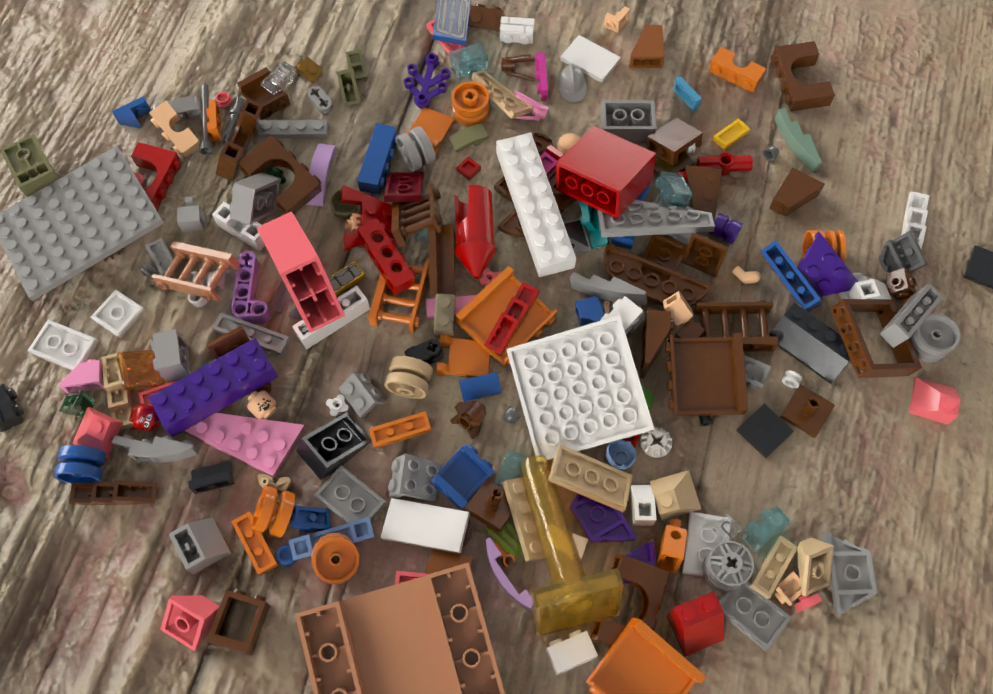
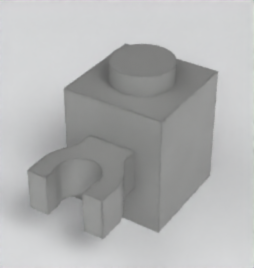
(190, 217)

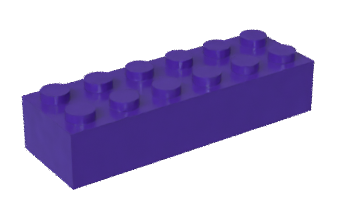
(213, 387)

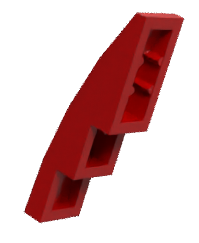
(512, 318)

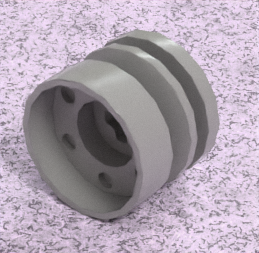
(723, 577)

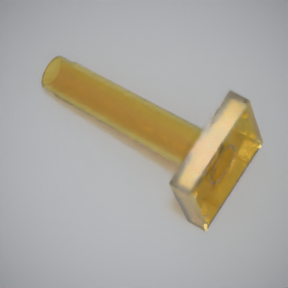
(573, 596)

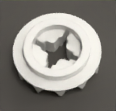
(656, 450)

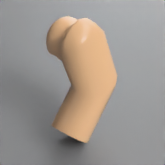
(746, 277)

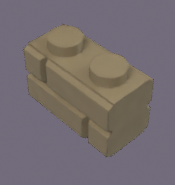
(444, 315)

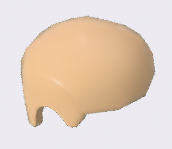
(567, 141)

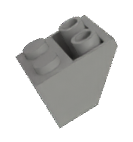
(199, 544)

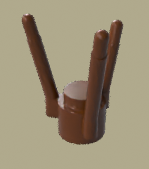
(509, 64)

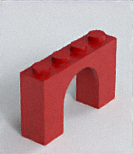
(163, 162)

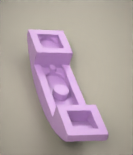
(320, 167)
(494, 555)

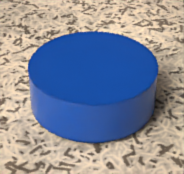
(284, 555)

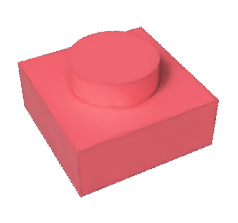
(807, 602)

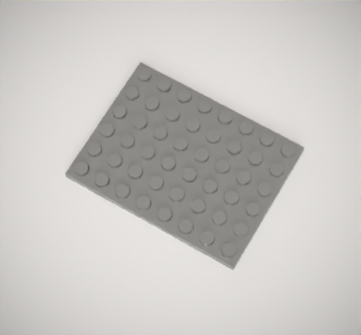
(76, 222)

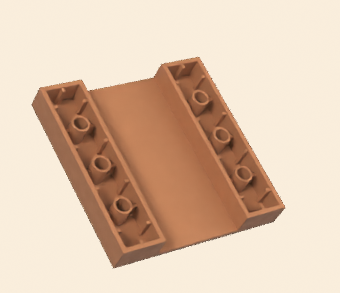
(403, 640)

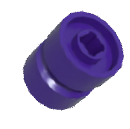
(726, 229)

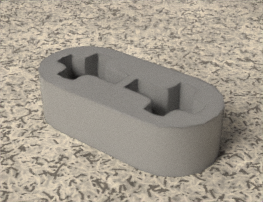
(323, 98)

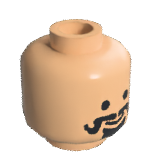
(261, 404)

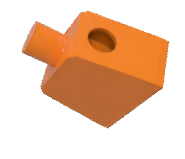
(672, 546)

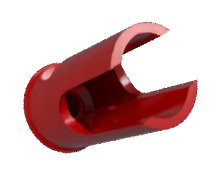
(475, 230)

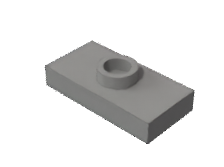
(160, 255)

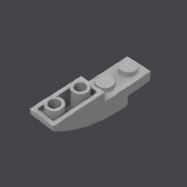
(158, 451)

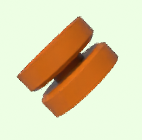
(470, 103)
(273, 511)
(334, 545)

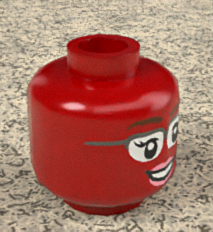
(144, 417)

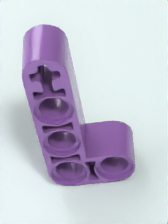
(248, 287)

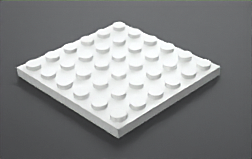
(580, 388)

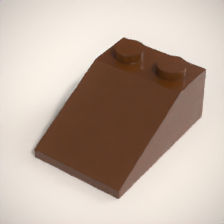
(705, 254)
(655, 331)

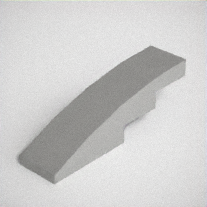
(607, 290)

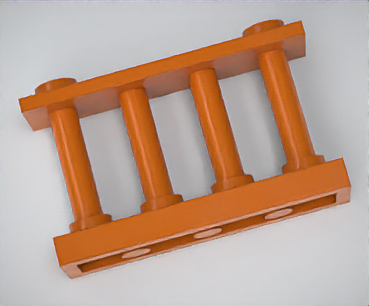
(381, 297)

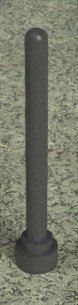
(206, 146)

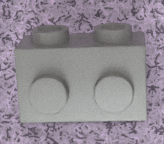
(755, 372)
(361, 393)

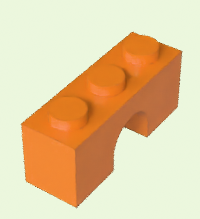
(746, 77)

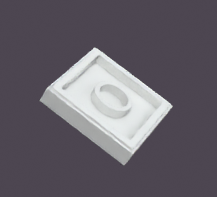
(118, 313)

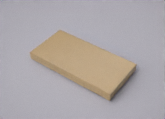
(590, 478)

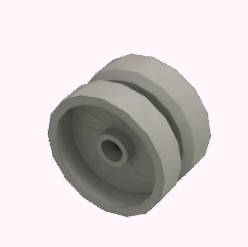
(415, 148)
(935, 338)

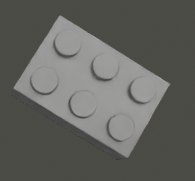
(628, 118)
(254, 198)

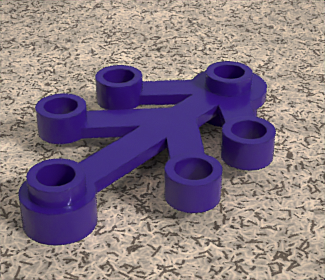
(432, 62)

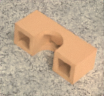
(166, 117)

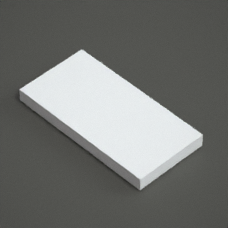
(425, 525)

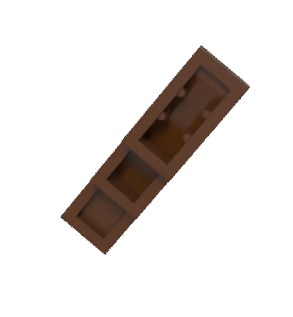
(113, 493)

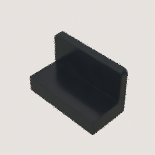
(211, 477)

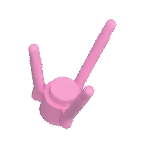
(539, 109)

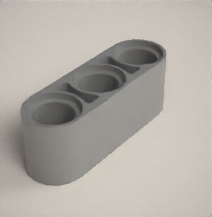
(187, 108)

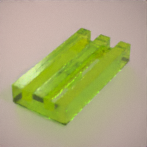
(509, 538)

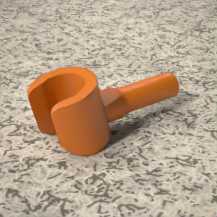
(504, 555)

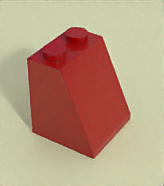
(697, 623)

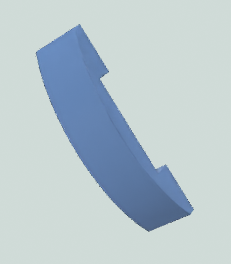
(355, 530)

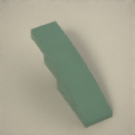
(800, 144)

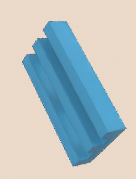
(686, 93)

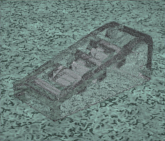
(283, 69)

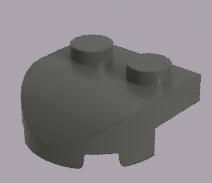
(902, 253)

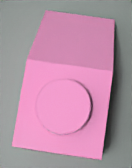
(85, 377)

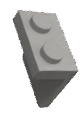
(412, 478)

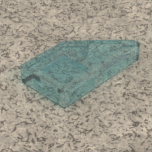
(510, 467)

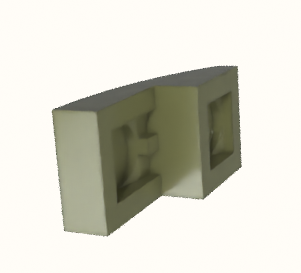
(356, 61)
(471, 135)

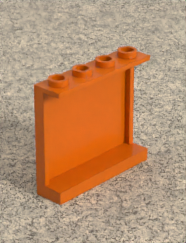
(485, 309)
(643, 665)

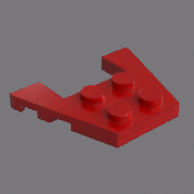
(370, 209)

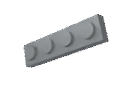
(293, 128)
(268, 339)

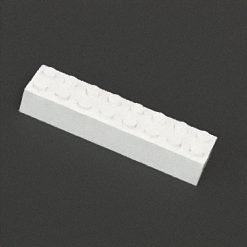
(535, 205)

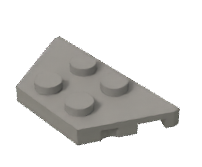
(851, 574)

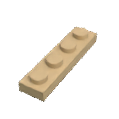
(523, 519)

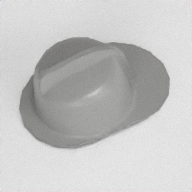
(572, 84)

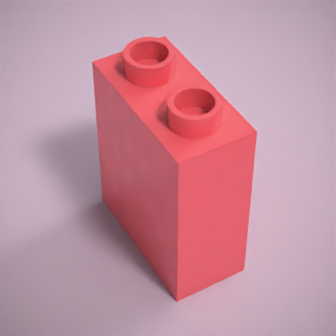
(301, 271)

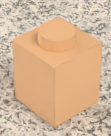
(679, 308)

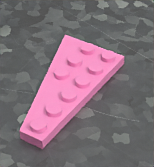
(251, 440)

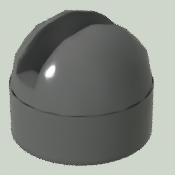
(766, 152)
(511, 415)

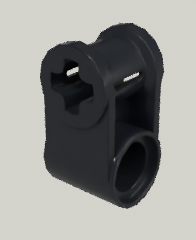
(424, 353)

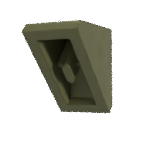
(348, 87)

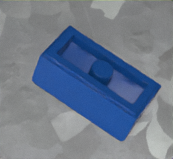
(480, 386)

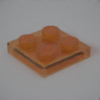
(138, 370)

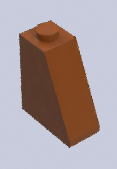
(648, 49)

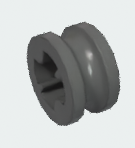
(148, 270)

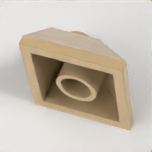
(675, 495)
(814, 565)

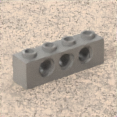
(911, 315)

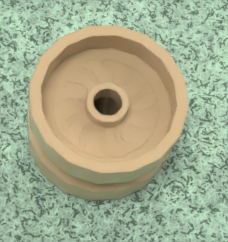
(408, 377)

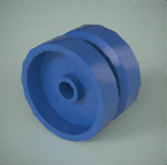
(79, 464)

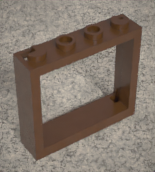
(856, 347)

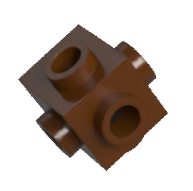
(901, 284)

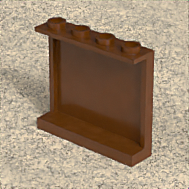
(706, 376)

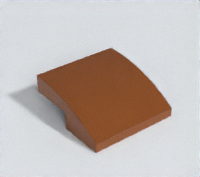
(443, 560)

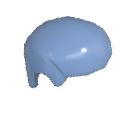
(621, 454)

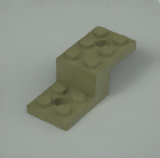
(32, 171)

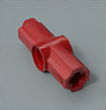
(727, 162)

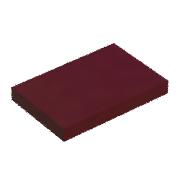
(404, 187)

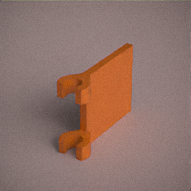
(435, 126)
(465, 358)

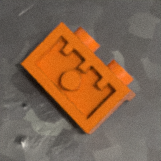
(214, 125)

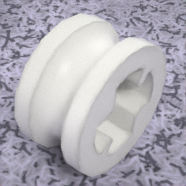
(791, 379)

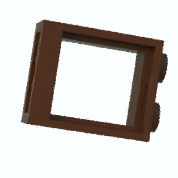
(255, 630)

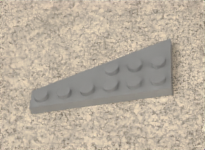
(650, 219)

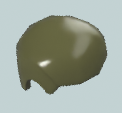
(341, 209)

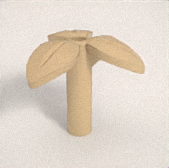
(281, 485)

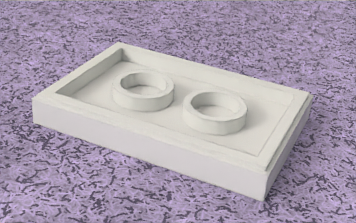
(590, 58)
(62, 345)
(699, 541)

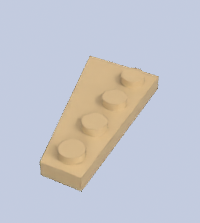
(502, 95)

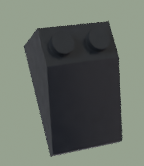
(332, 445)

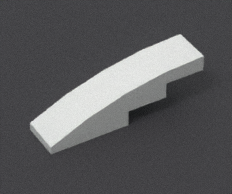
(916, 216)

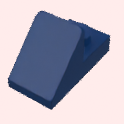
(129, 113)
(310, 519)

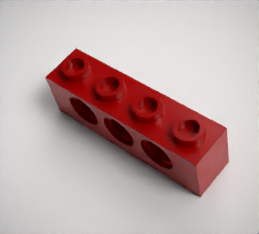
(396, 280)

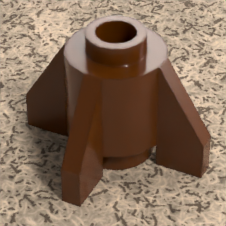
(470, 416)

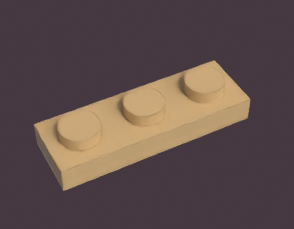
(773, 567)

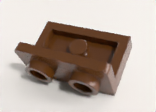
(485, 17)

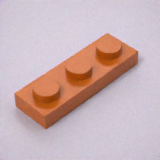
(400, 429)
(254, 544)

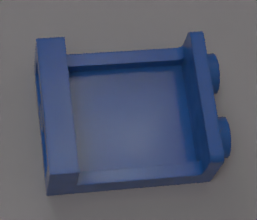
(462, 475)

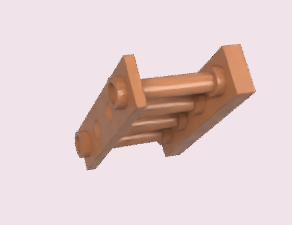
(195, 255)

